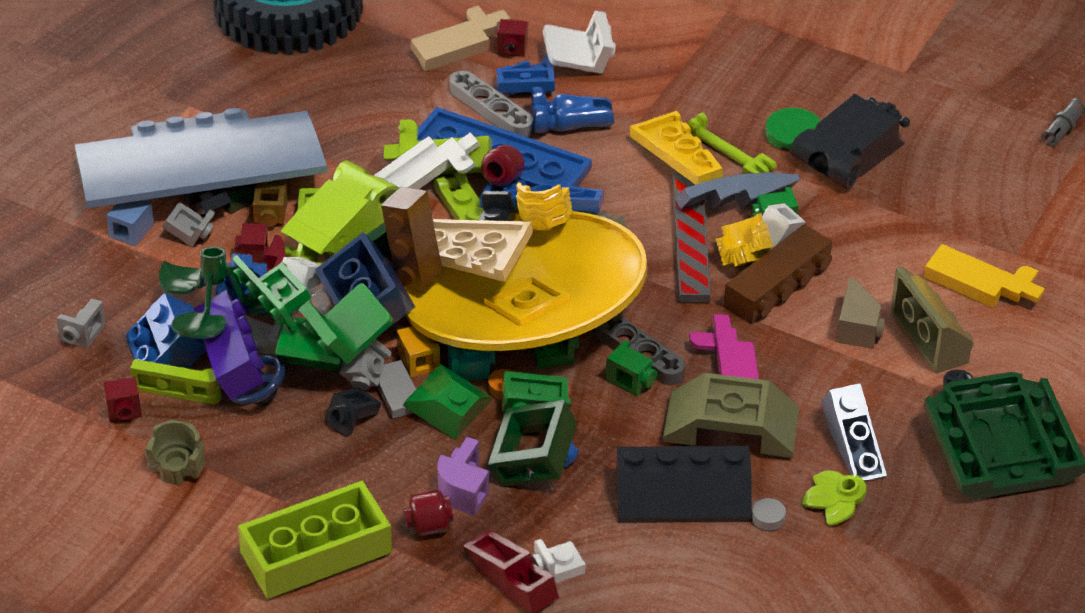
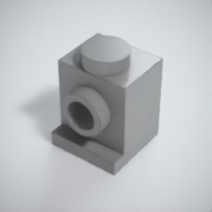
(367, 366)

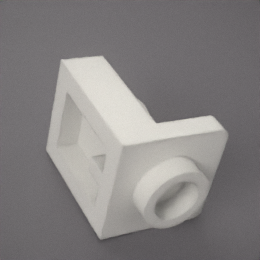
(561, 561)

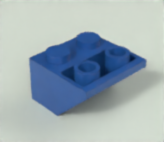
(156, 342)

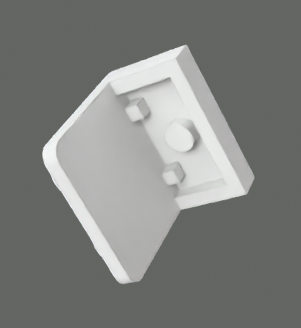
(581, 49)

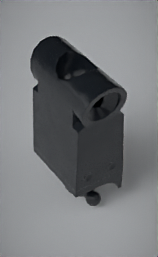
(851, 139)

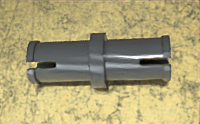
(1063, 122)

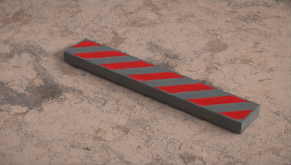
(691, 247)

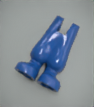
(569, 112)

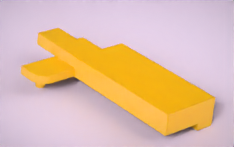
(979, 279)

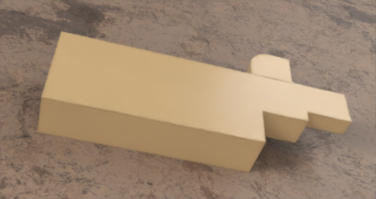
(458, 40)

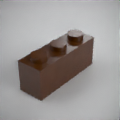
(412, 237)

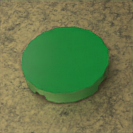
(787, 124)

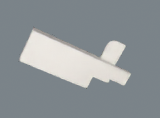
(428, 161)

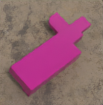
(732, 356)

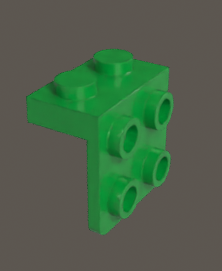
(349, 324)

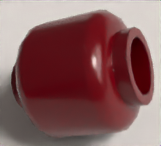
(502, 165)
(429, 513)

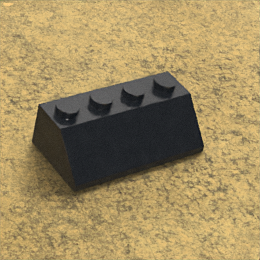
(684, 484)

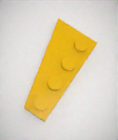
(677, 147)

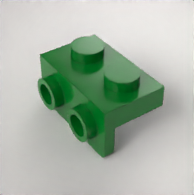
(531, 389)

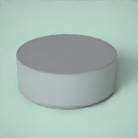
(768, 514)

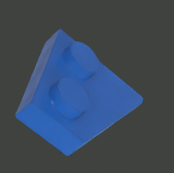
(524, 77)

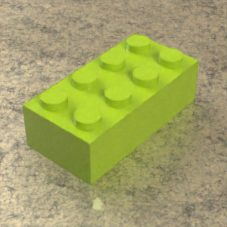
(315, 539)

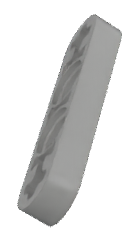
(468, 86)

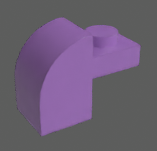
(462, 478)

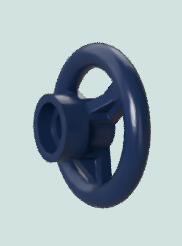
(268, 389)

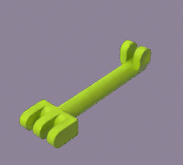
(759, 164)

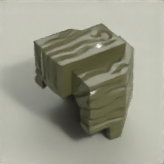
(175, 451)

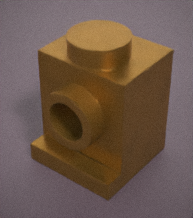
(270, 210)

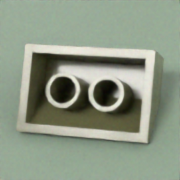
(929, 323)

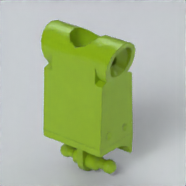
(338, 212)

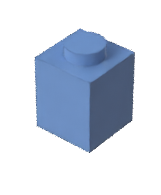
(130, 221)

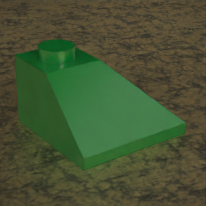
(303, 349)
(447, 401)

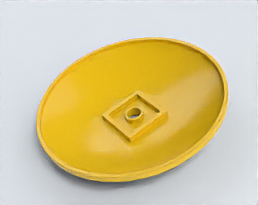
(556, 290)

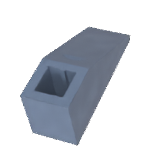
(853, 431)

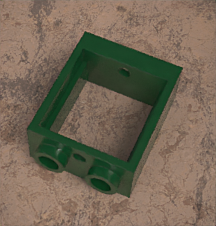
(546, 462)

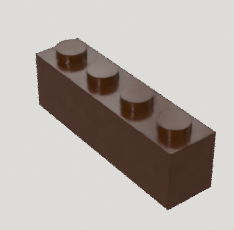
(778, 274)

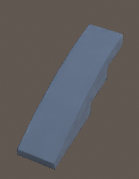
(740, 187)

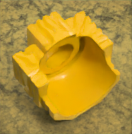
(545, 207)
(744, 241)

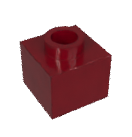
(512, 37)
(252, 241)
(122, 399)

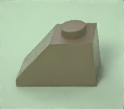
(859, 317)

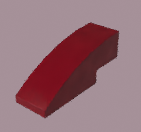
(512, 571)

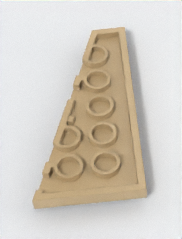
(481, 245)

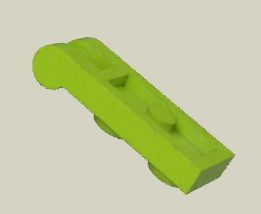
(463, 202)
(176, 382)

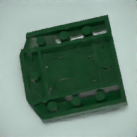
(1004, 435)

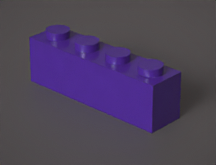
(234, 350)

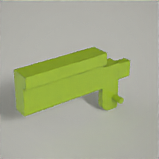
(409, 139)

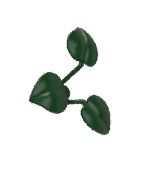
(184, 280)

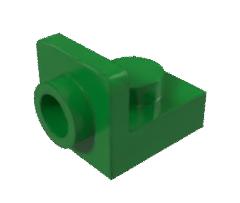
(556, 353)

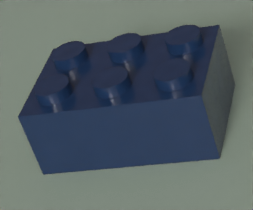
(365, 264)

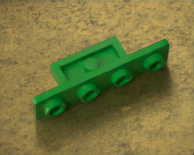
(276, 291)

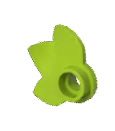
(833, 495)

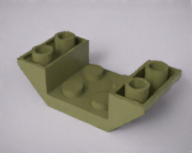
(733, 406)

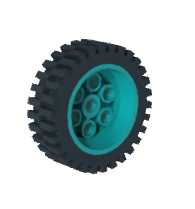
(287, 22)

